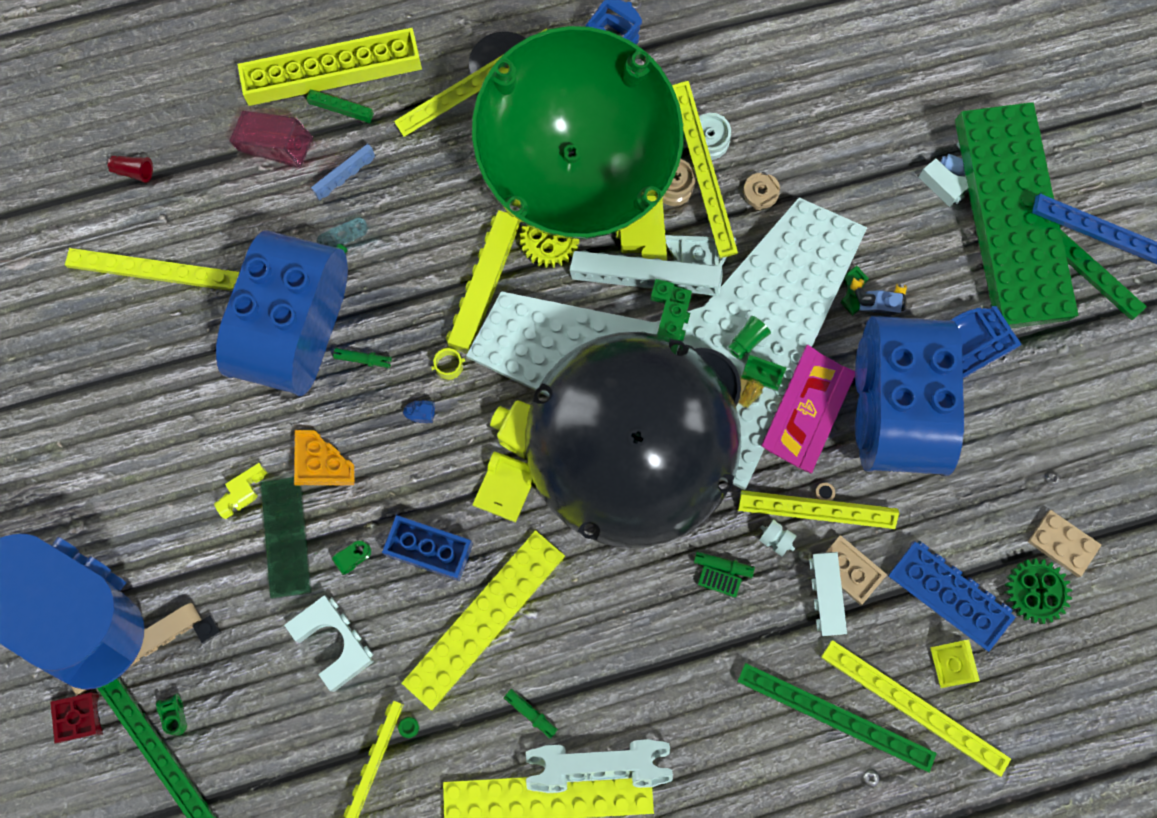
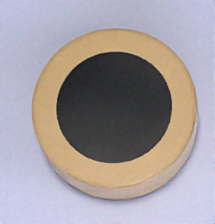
(825, 491)

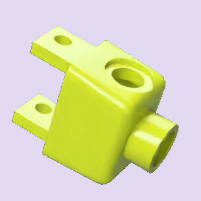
(512, 427)

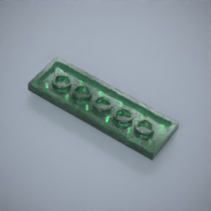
(285, 538)

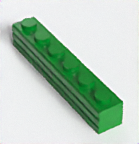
(340, 106)

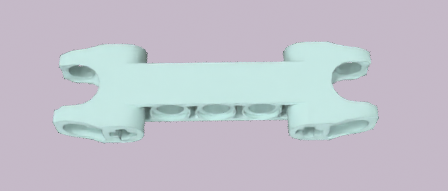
(598, 766)

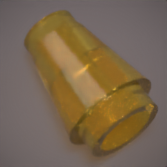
(751, 392)

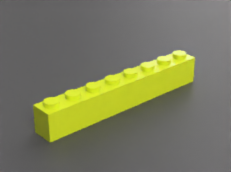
(483, 283)

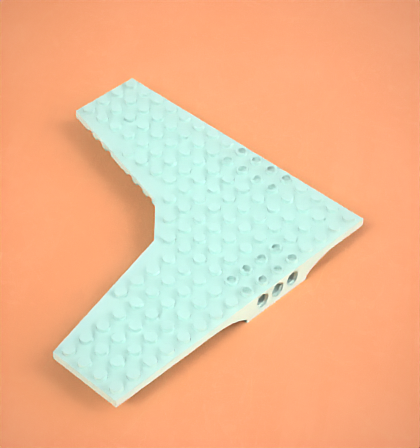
(781, 282)

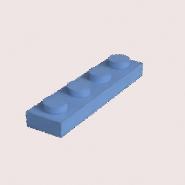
(343, 172)

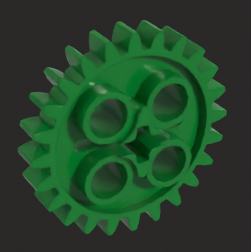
(1020, 591)

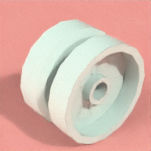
(717, 133)

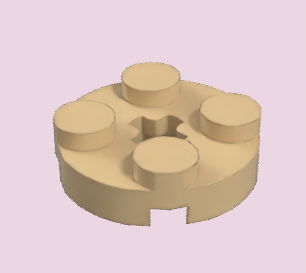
(761, 181)

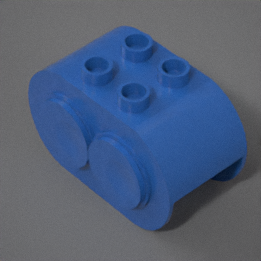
(282, 312)
(909, 395)
(66, 612)

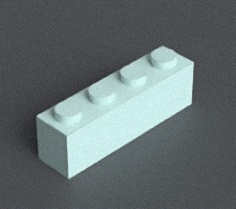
(829, 594)

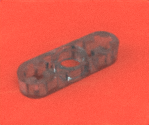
(344, 227)

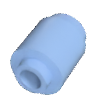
(953, 164)

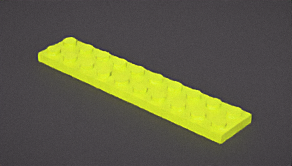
(483, 620)
(513, 800)

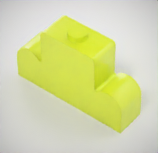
(646, 234)

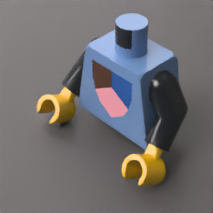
(880, 301)

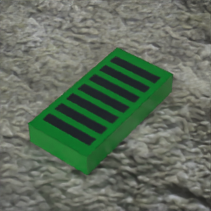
(719, 582)

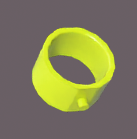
(444, 352)

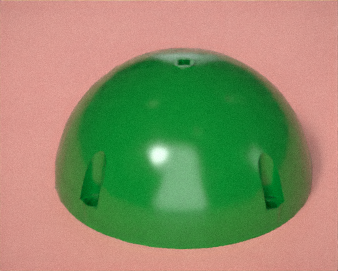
(580, 97)

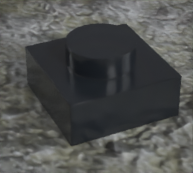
(206, 629)

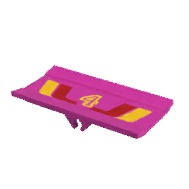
(808, 410)

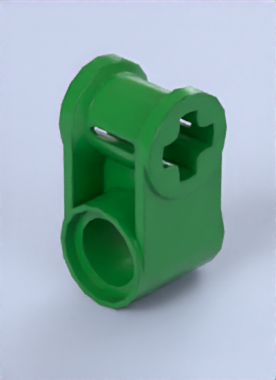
(349, 558)
(169, 711)

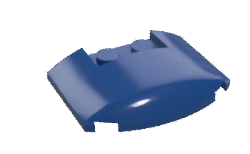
(984, 338)

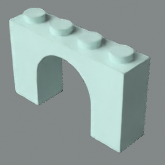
(944, 183)
(354, 656)

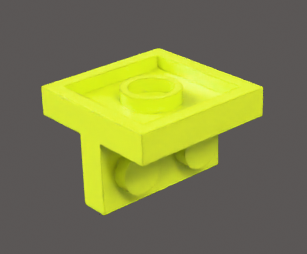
(955, 664)

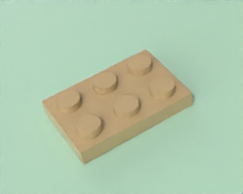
(1064, 543)
(857, 572)

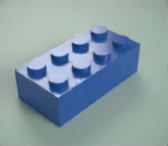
(427, 548)

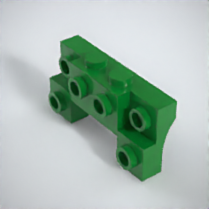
(674, 312)

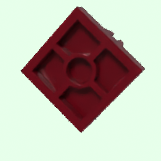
(75, 717)

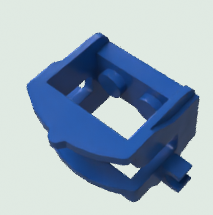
(620, 24)

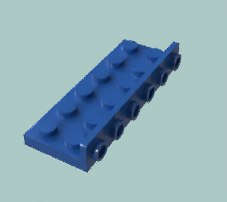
(952, 595)

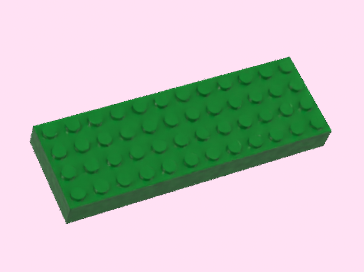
(1018, 249)

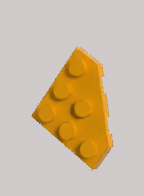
(319, 462)

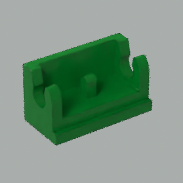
(763, 371)

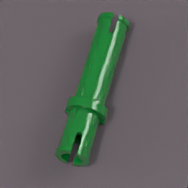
(363, 358)
(733, 567)
(538, 720)

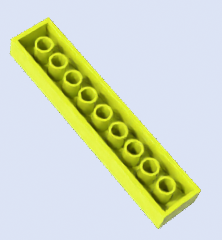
(329, 66)

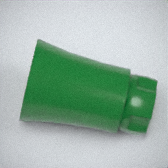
(749, 337)

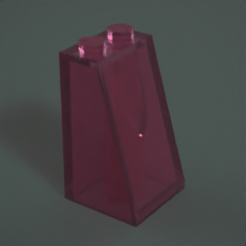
(272, 137)

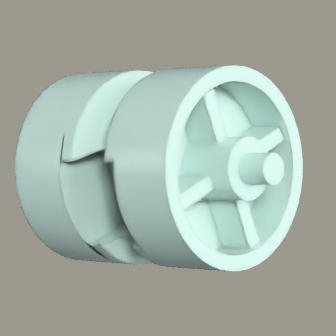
(776, 537)

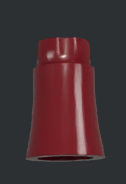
(133, 167)

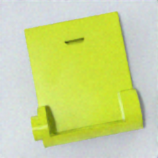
(505, 484)

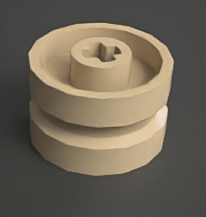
(681, 186)

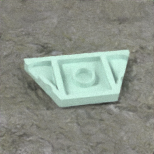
(694, 249)

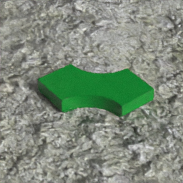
(850, 300)

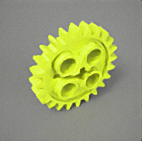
(560, 251)

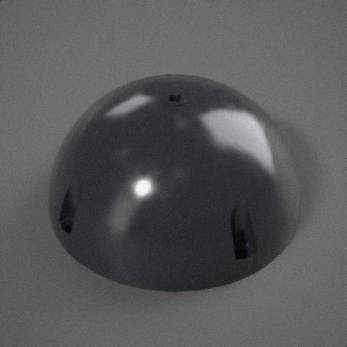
(585, 450)

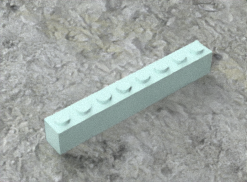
(643, 272)

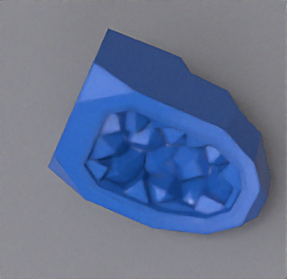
(420, 411)

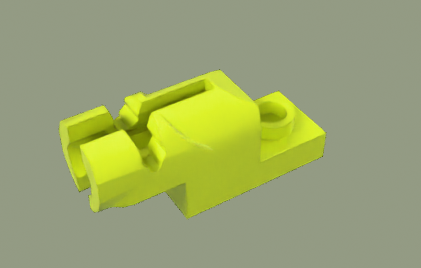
(240, 491)

